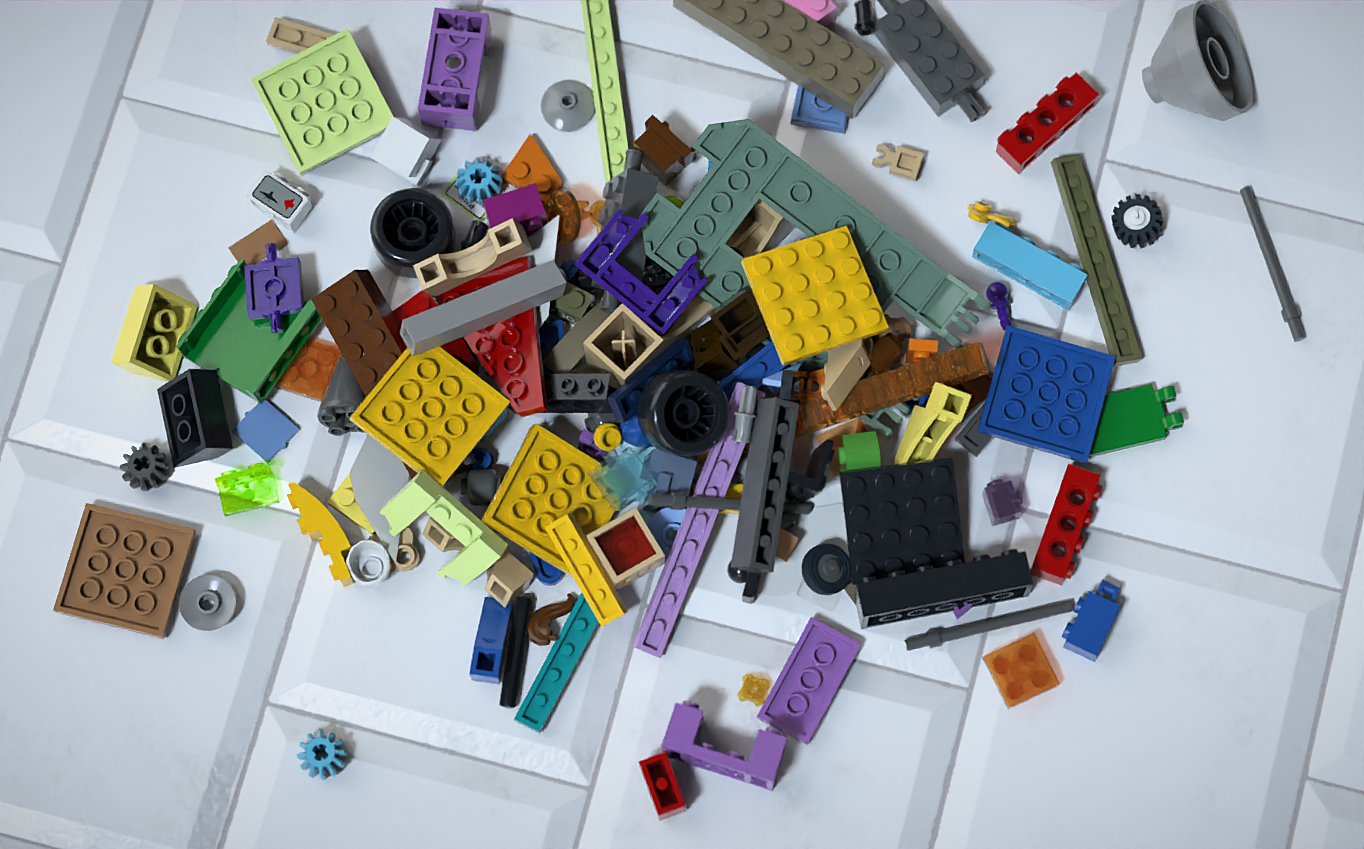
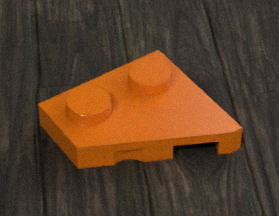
(532, 167)

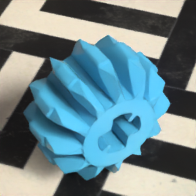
(468, 178)
(312, 761)

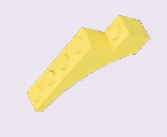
(932, 425)

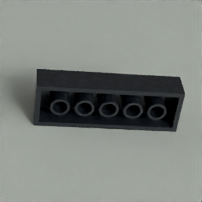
(943, 588)

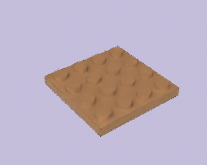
(124, 571)

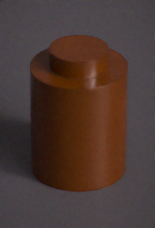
(884, 355)

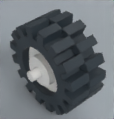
(1137, 221)

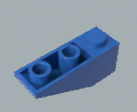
(490, 642)

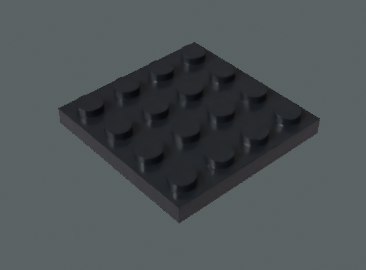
(901, 517)

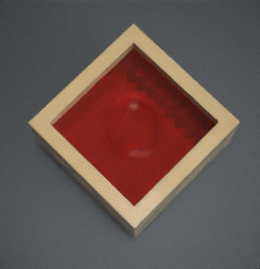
(626, 549)

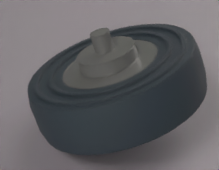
(826, 569)

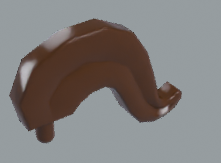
(539, 622)

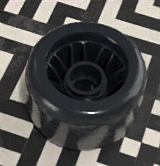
(410, 213)
(703, 415)

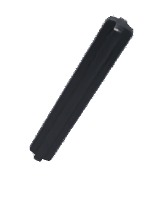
(515, 652)

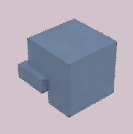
(670, 473)

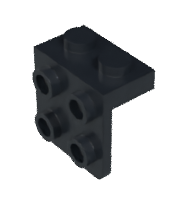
(803, 487)

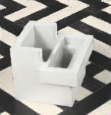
(406, 149)

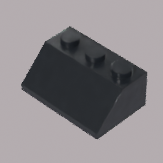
(194, 417)

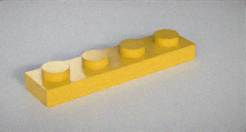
(586, 569)

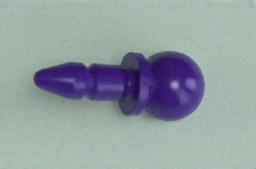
(997, 295)

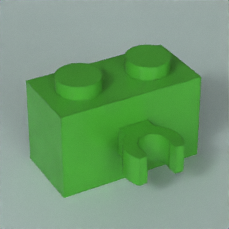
(859, 451)

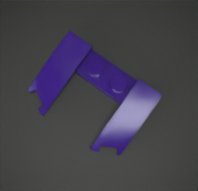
(600, 264)

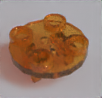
(570, 214)

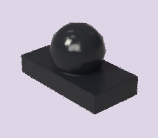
(750, 579)

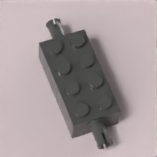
(930, 56)
(632, 193)

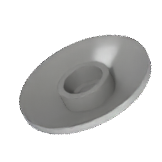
(569, 117)
(206, 589)

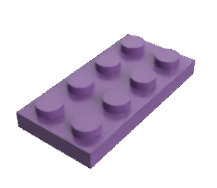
(809, 681)

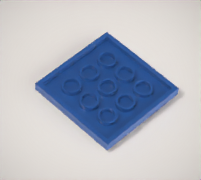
(1046, 394)

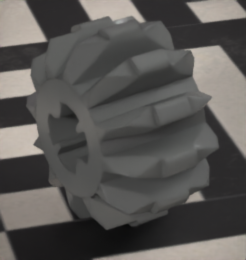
(144, 476)

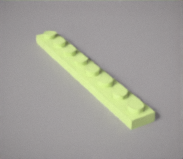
(605, 86)

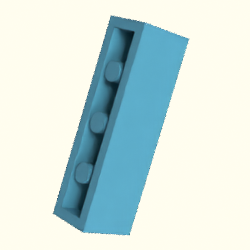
(1029, 265)

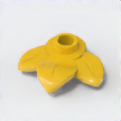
(981, 213)

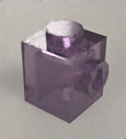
(1002, 501)

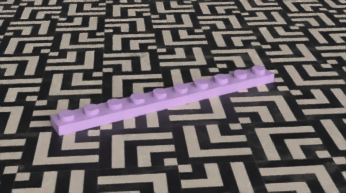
(691, 538)

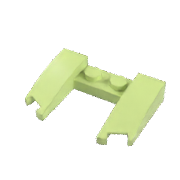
(480, 543)

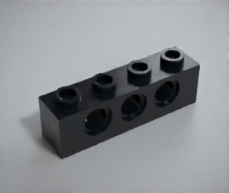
(578, 393)

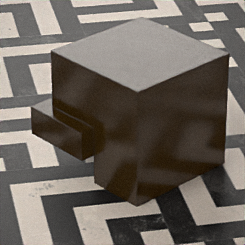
(739, 323)

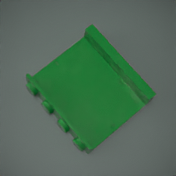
(243, 349)

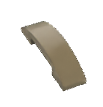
(570, 349)

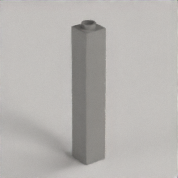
(483, 308)

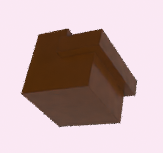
(663, 151)

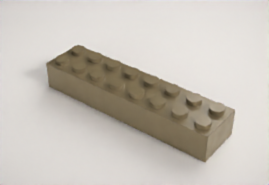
(793, 47)

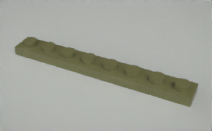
(1096, 260)

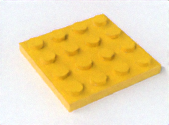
(814, 295)
(430, 412)
(543, 486)

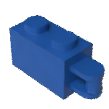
(1093, 621)

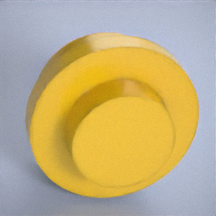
(607, 436)

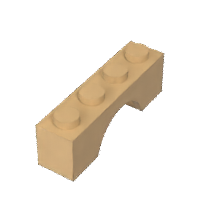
(450, 270)
(505, 577)

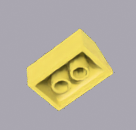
(152, 333)

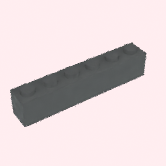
(765, 485)

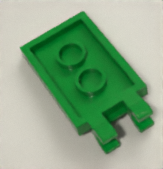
(1134, 419)

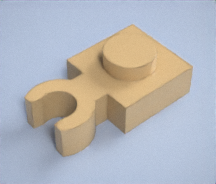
(902, 163)

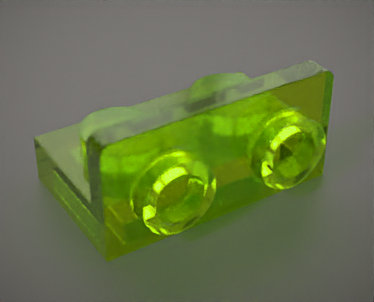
(247, 489)

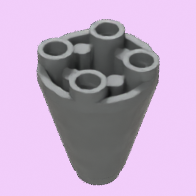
(340, 401)

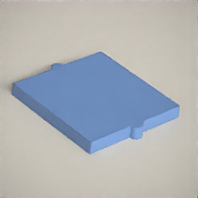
(265, 430)

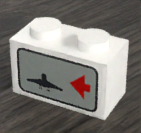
(279, 200)

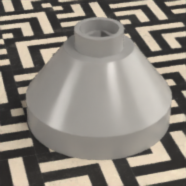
(1200, 65)

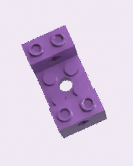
(449, 94)
(681, 746)

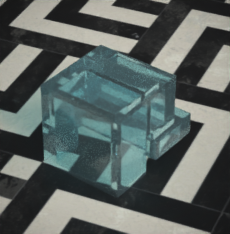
(622, 478)

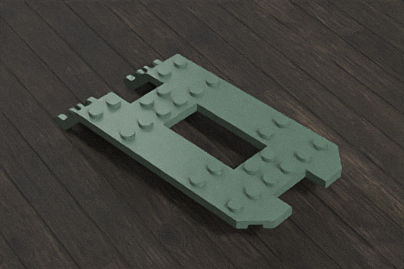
(756, 167)

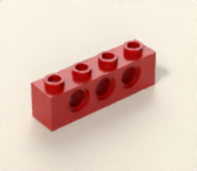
(1020, 154)
(1077, 482)

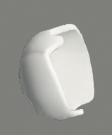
(368, 563)

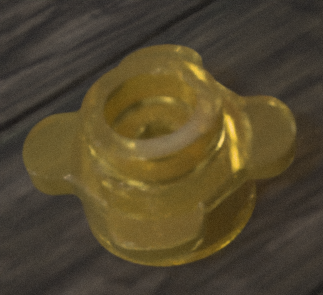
(749, 682)

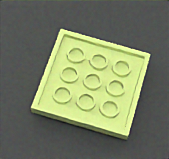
(323, 101)

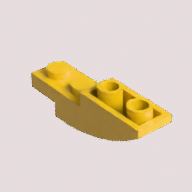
(320, 523)

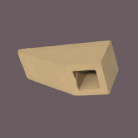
(844, 370)

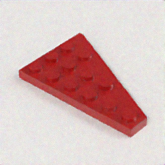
(509, 347)

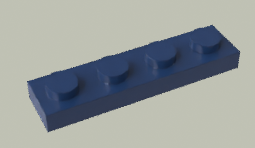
(626, 398)

